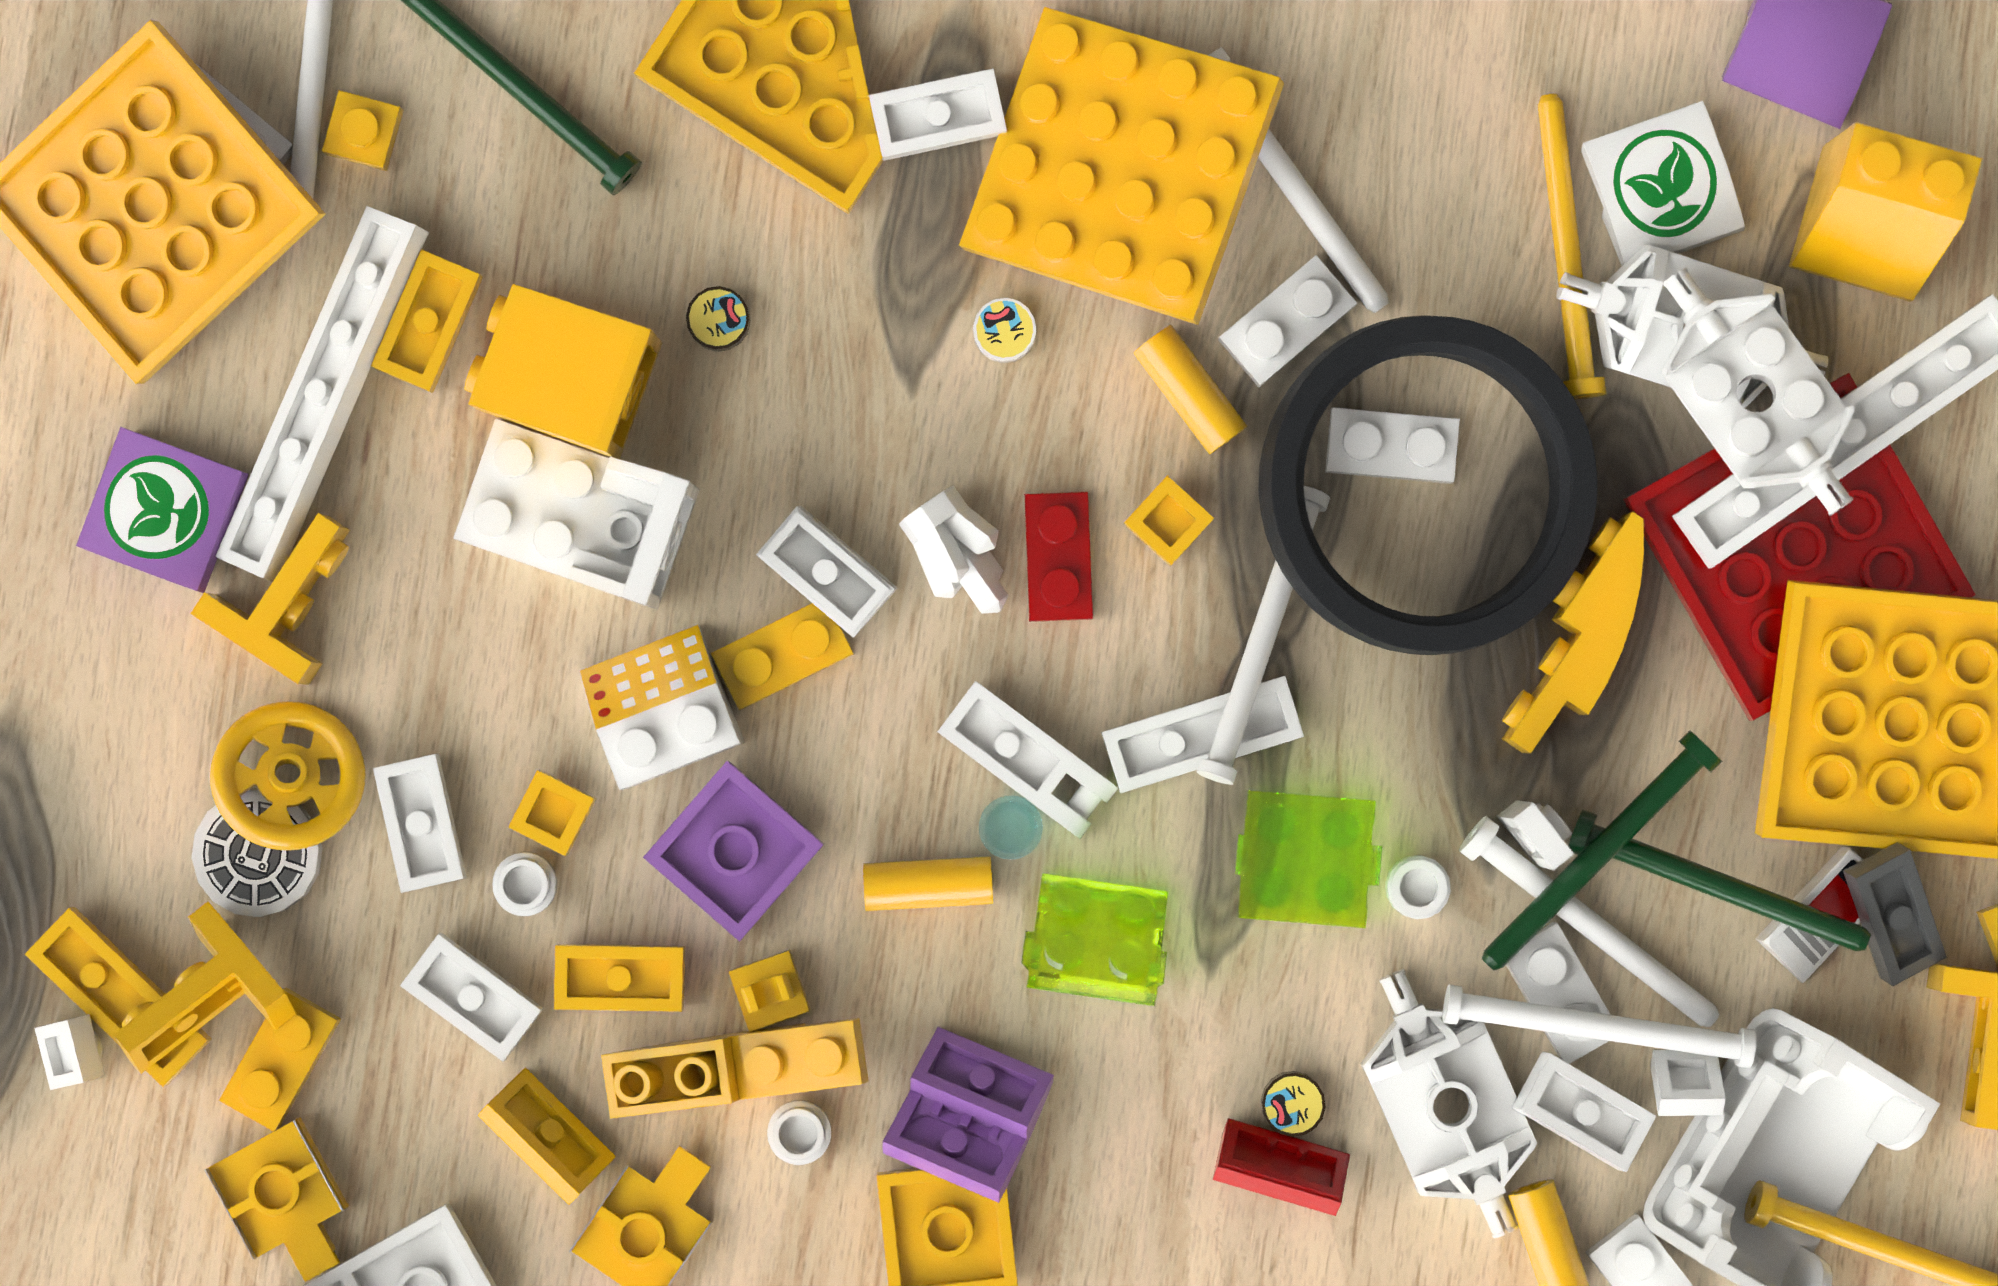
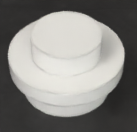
(524, 884)
(799, 1132)

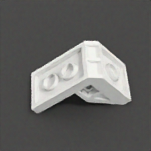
(577, 513)

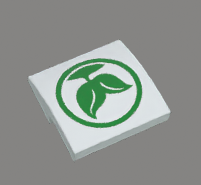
(1664, 183)

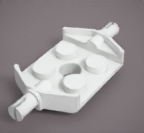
(1643, 321)
(1745, 341)
(1409, 1069)

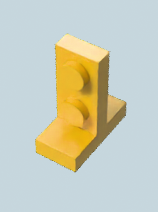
(283, 604)
(202, 994)
(1981, 1080)

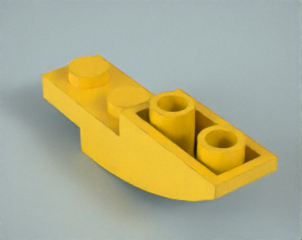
(1599, 615)
(734, 1067)

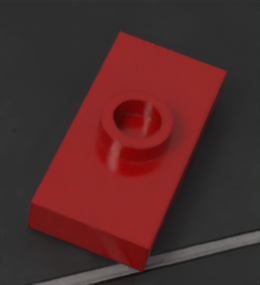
(1281, 1167)

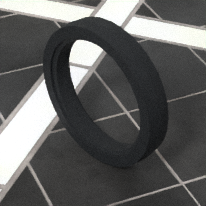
(1566, 450)

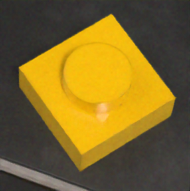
(362, 130)
(1168, 520)
(552, 812)

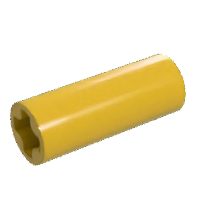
(1190, 389)
(928, 883)
(1547, 1235)

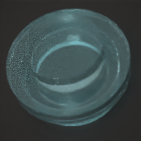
(1010, 827)

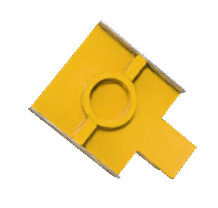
(281, 1195)
(645, 1227)

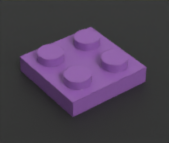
(733, 850)

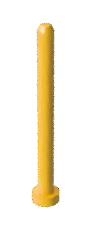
(1582, 378)
(1766, 1206)

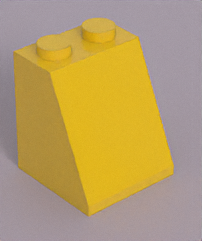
(1883, 210)
(563, 370)

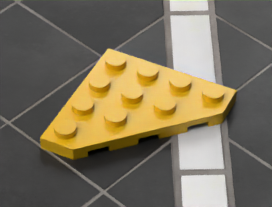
(776, 82)

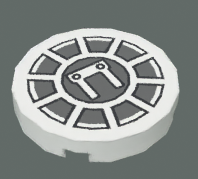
(250, 876)

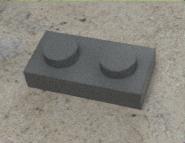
(1895, 913)

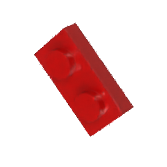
(1058, 556)

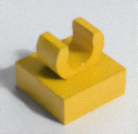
(769, 990)

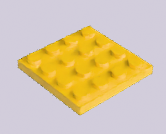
(1122, 164)
(149, 202)
(1884, 721)

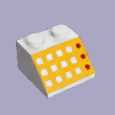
(660, 708)

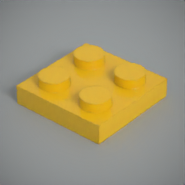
(943, 1233)

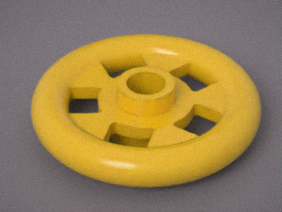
(274, 826)

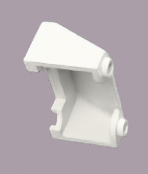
(1792, 1120)

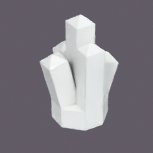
(956, 550)

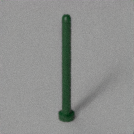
(616, 169)
(1601, 850)
(1726, 887)

